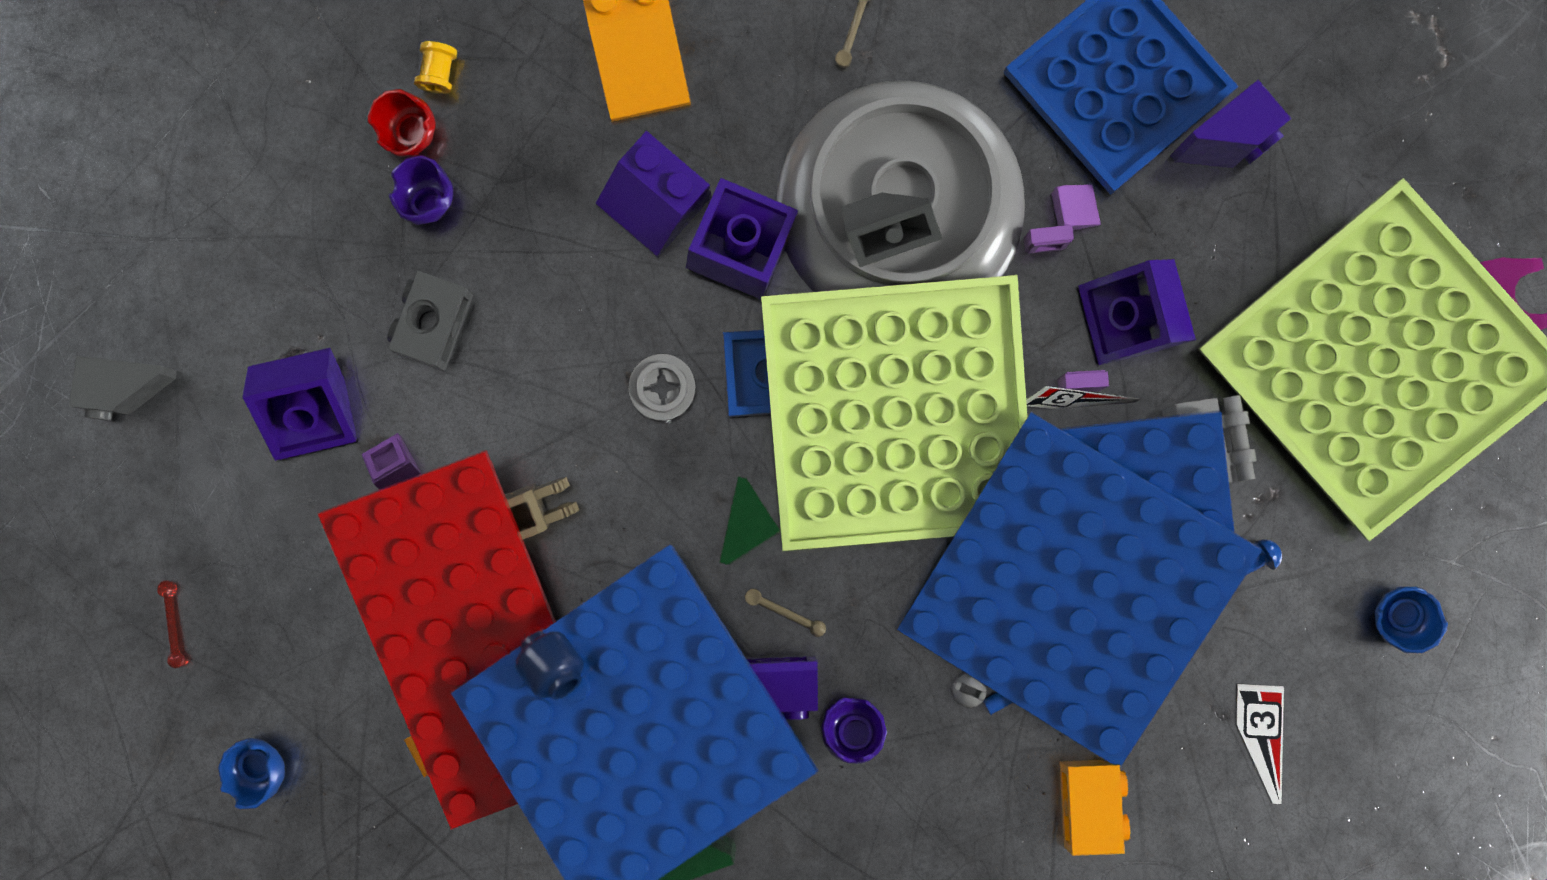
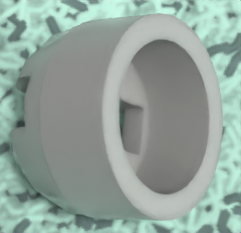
(964, 698)

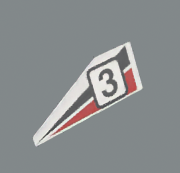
(1066, 398)
(1262, 731)

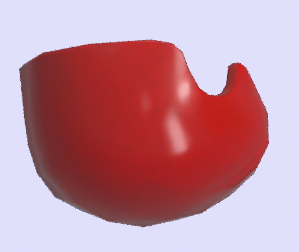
(402, 122)

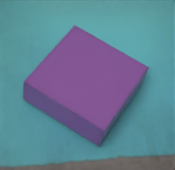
(1048, 239)
(1084, 380)

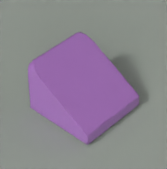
(1075, 206)
(390, 462)

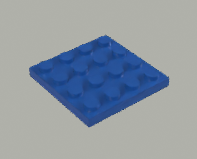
(1119, 84)
(1174, 453)

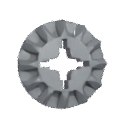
(647, 375)

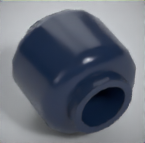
(549, 665)

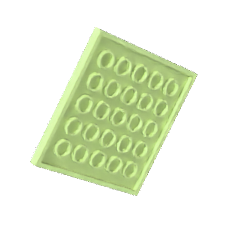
(1385, 360)
(890, 406)

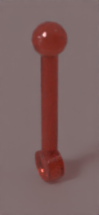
(167, 590)

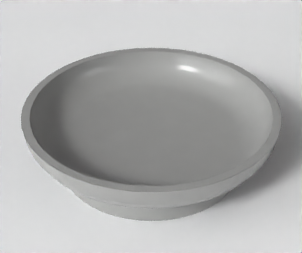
(906, 143)

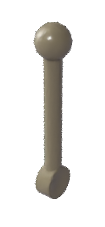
(843, 57)
(754, 597)

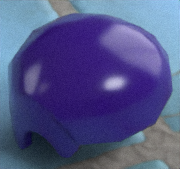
(421, 190)
(853, 730)

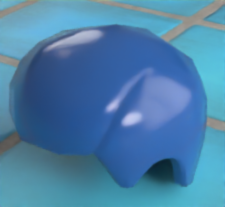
(1410, 619)
(251, 772)

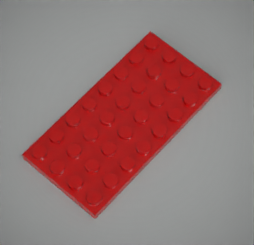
(442, 601)

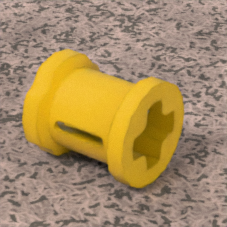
(435, 67)

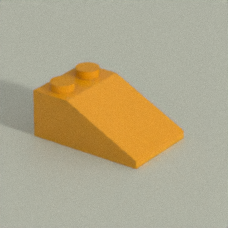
(637, 56)

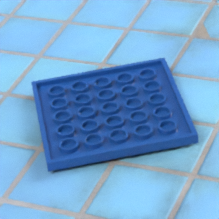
(1078, 589)
(654, 744)

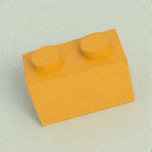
(1093, 807)

